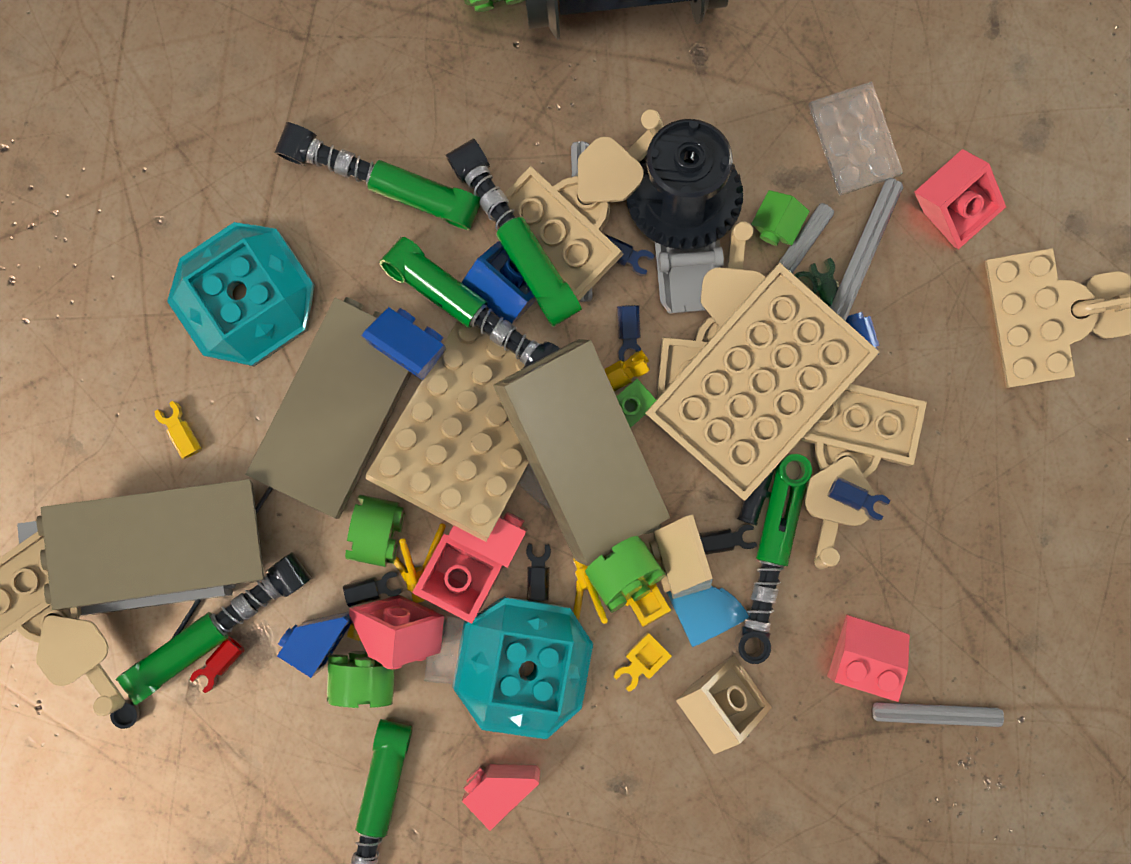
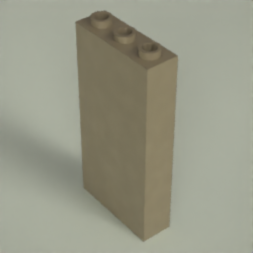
(331, 414)
(582, 450)
(150, 544)

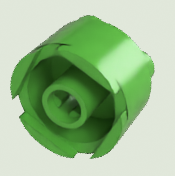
(374, 530)
(624, 573)
(358, 681)

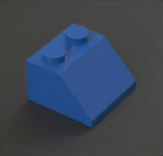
(500, 284)
(405, 342)
(312, 642)

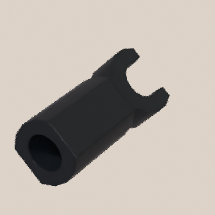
(725, 540)
(538, 575)
(369, 589)

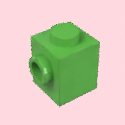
(780, 218)
(635, 401)

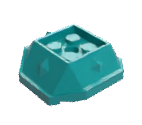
(265, 318)
(491, 659)

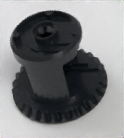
(687, 187)

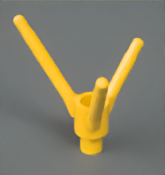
(412, 574)
(584, 584)

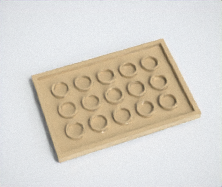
(762, 381)
(454, 440)

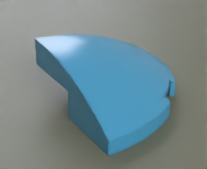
(708, 613)

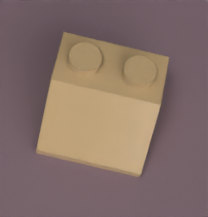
(682, 558)
(724, 705)

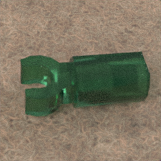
(827, 284)

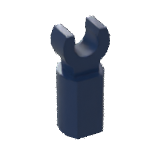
(631, 256)
(628, 328)
(856, 497)

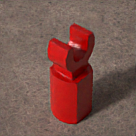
(219, 662)

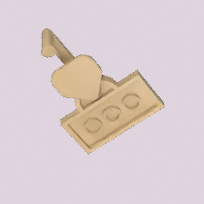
(573, 230)
(720, 296)
(1044, 315)
(861, 430)
(66, 643)

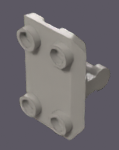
(682, 275)

